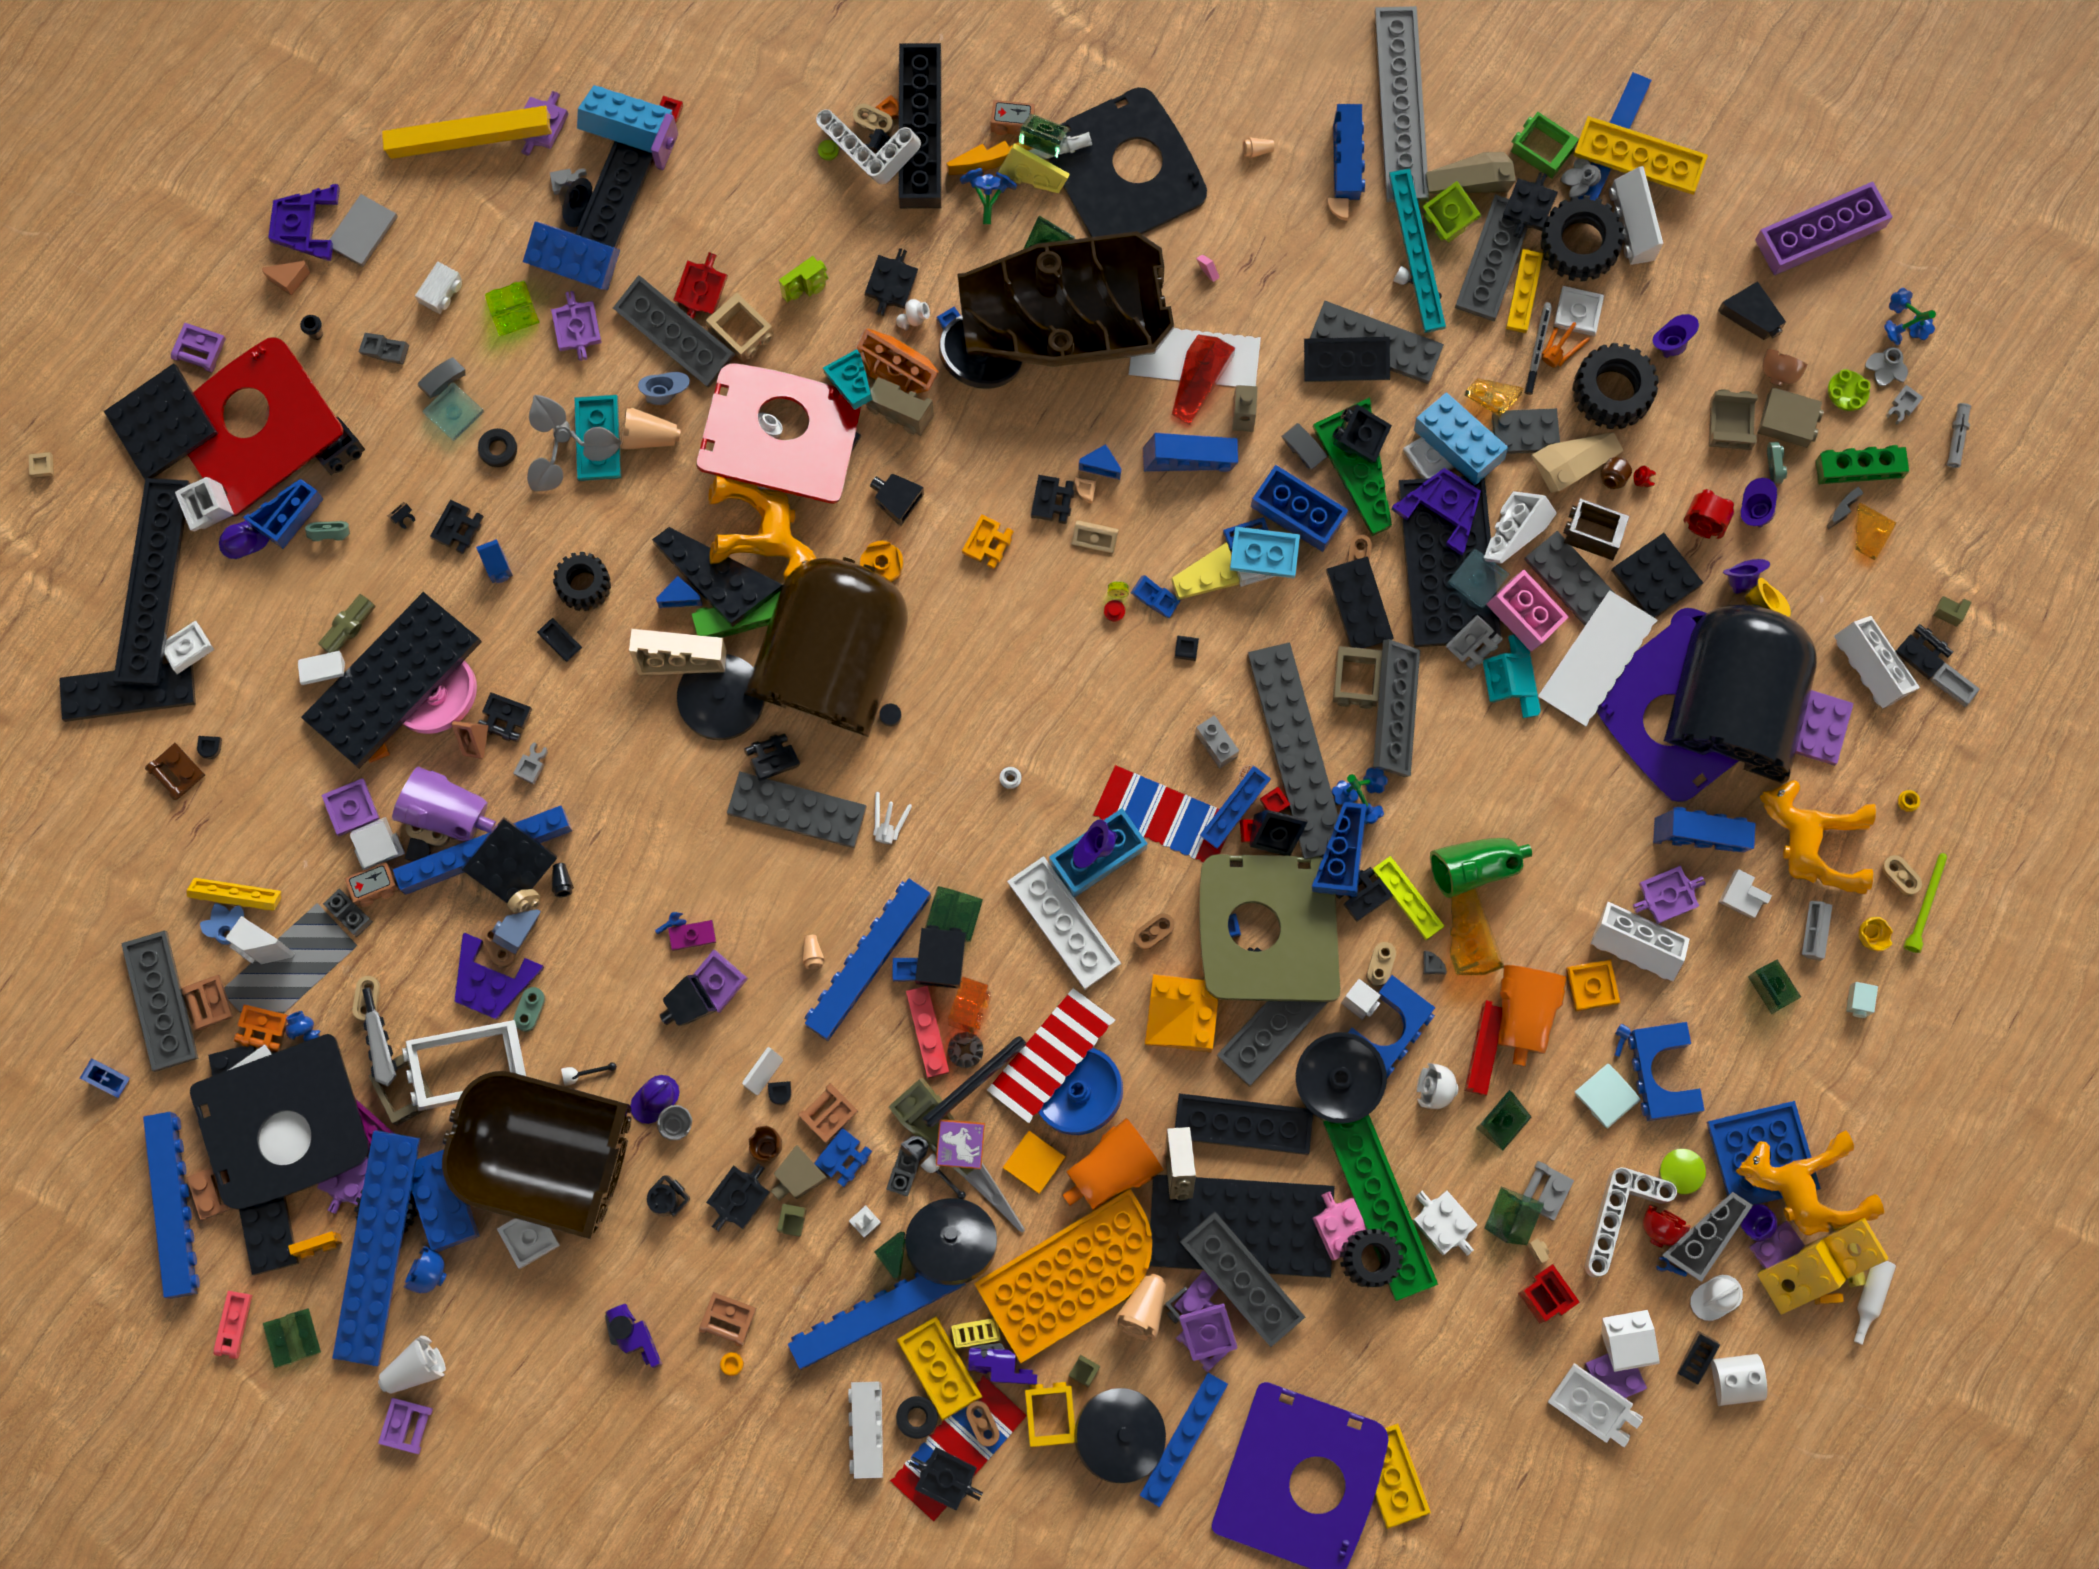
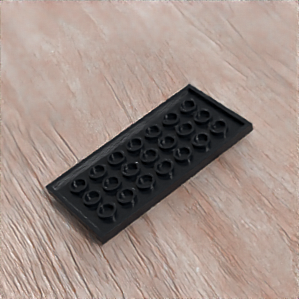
(1435, 605)
(391, 679)
(1267, 1217)

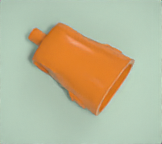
(1528, 1009)
(1113, 1166)

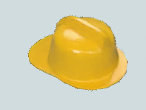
(1768, 597)

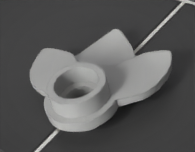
(1579, 177)
(1886, 369)

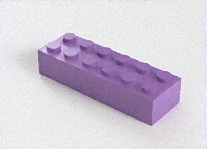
(1823, 228)

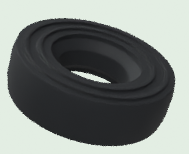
(497, 435)
(902, 1417)

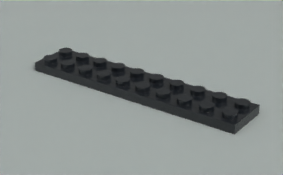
(151, 584)
(266, 1225)

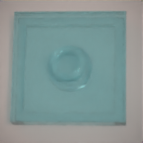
(453, 411)
(1478, 578)

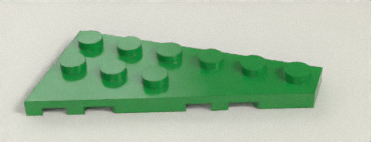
(1360, 477)

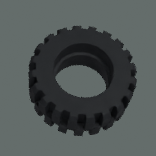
(1586, 212)
(1623, 361)

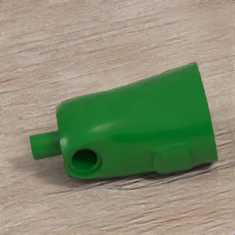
(1476, 863)

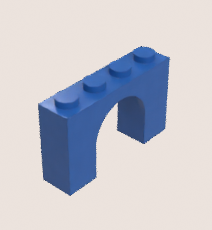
(1413, 1012)
(1657, 1101)

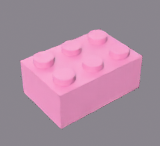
(1527, 610)

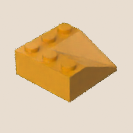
(1181, 1014)

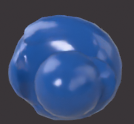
(300, 1024)

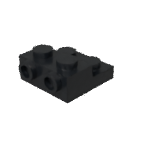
(1361, 433)
(341, 451)

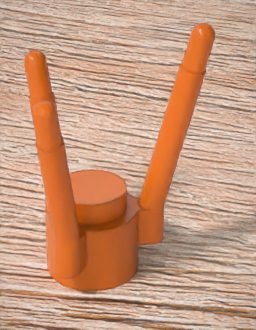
(1554, 355)

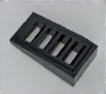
(1695, 1345)

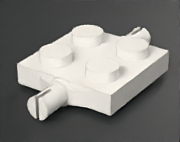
(1444, 1223)

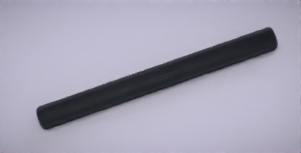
(974, 1081)

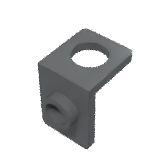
(1172, 1314)

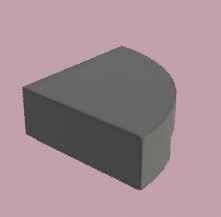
(1433, 964)

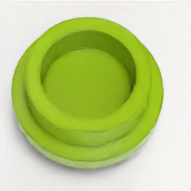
(828, 150)

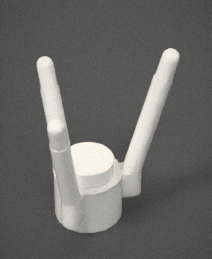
(884, 832)

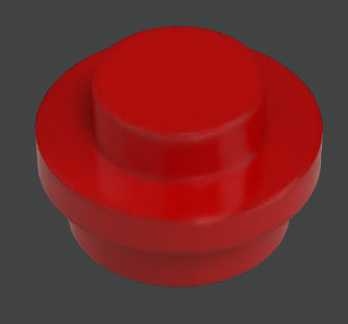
(1114, 610)

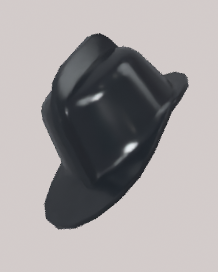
(574, 200)

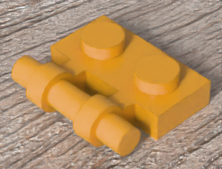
(981, 539)

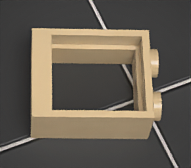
(725, 313)

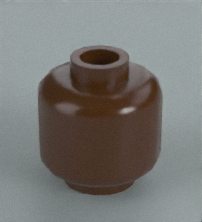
(1616, 473)

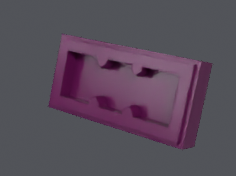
(692, 935)

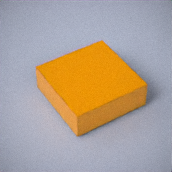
(1832, 1298)

